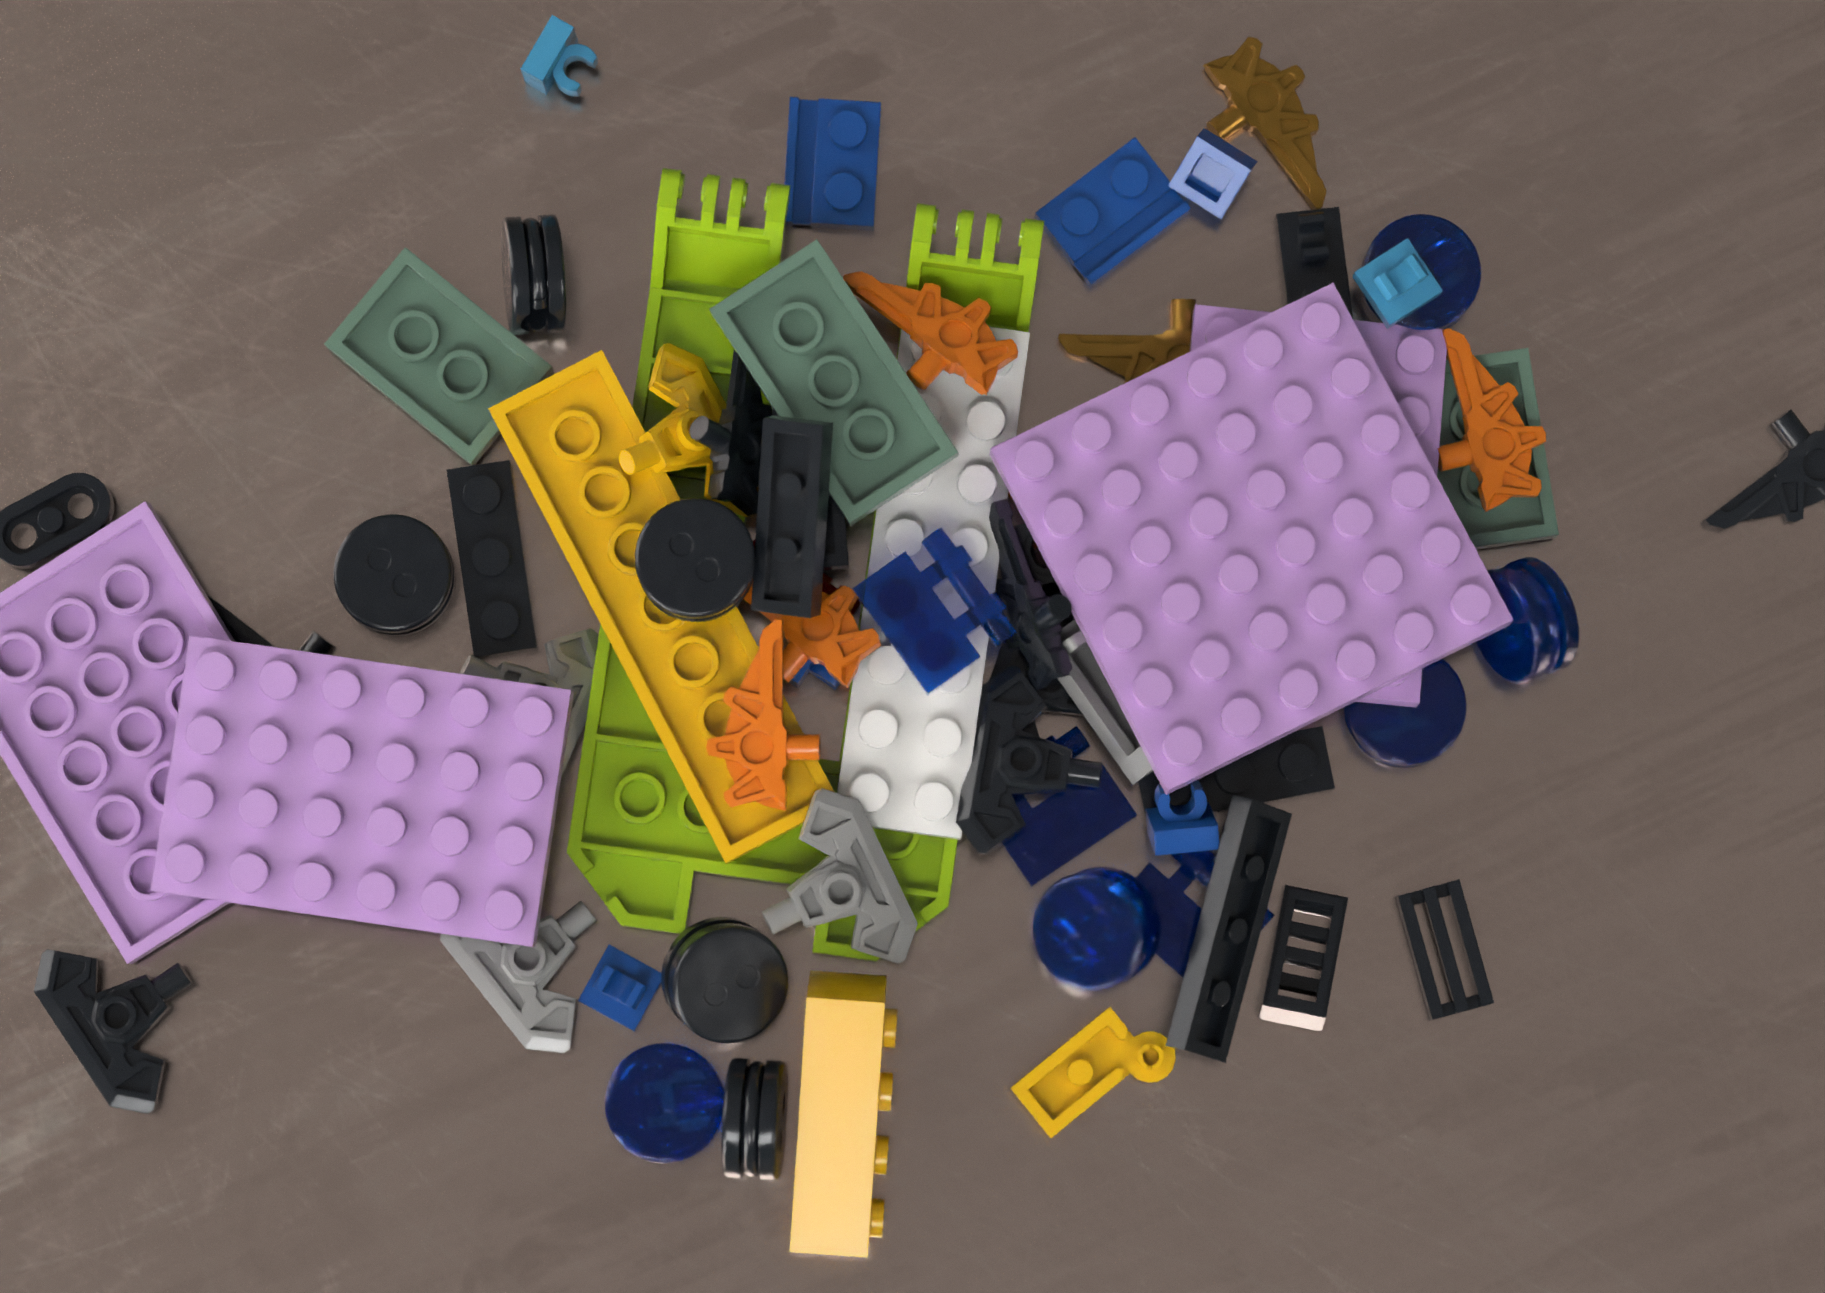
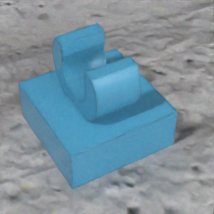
(551, 56)
(1397, 283)

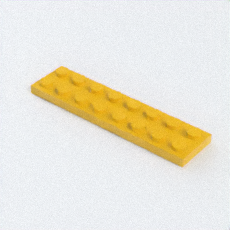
(568, 450)

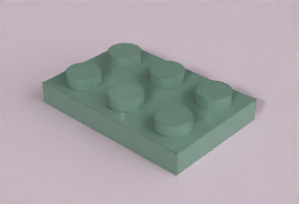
(436, 354)
(1519, 517)

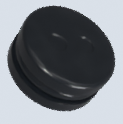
(533, 274)
(695, 560)
(394, 575)
(724, 980)
(754, 1119)

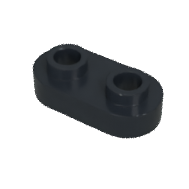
(52, 518)

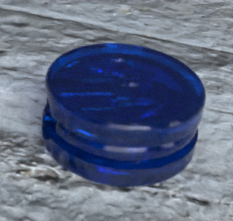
(1449, 258)
(1543, 627)
(1410, 734)
(1096, 928)
(664, 1103)

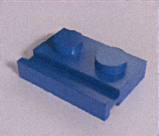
(832, 163)
(1112, 212)

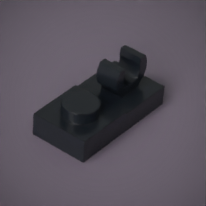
(1312, 253)

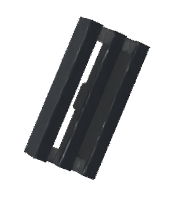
(1469, 945)

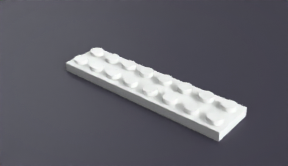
(900, 746)

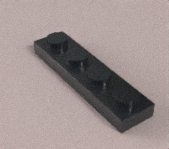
(1228, 929)

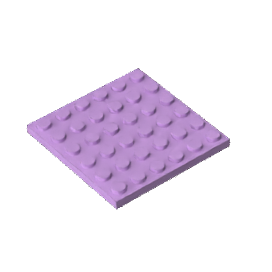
(1250, 537)

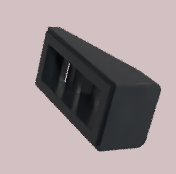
(1293, 1010)

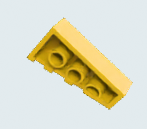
(839, 1114)

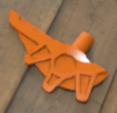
(949, 334)
(1495, 437)
(827, 638)
(756, 736)

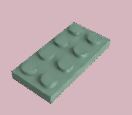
(828, 363)

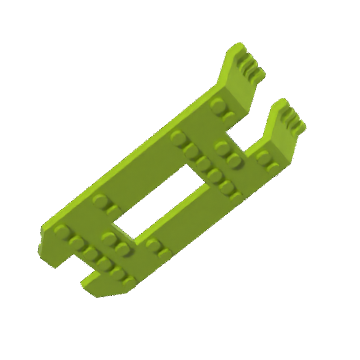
(631, 813)

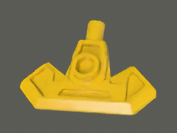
(667, 446)

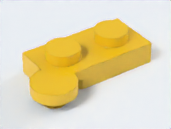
(1090, 1068)

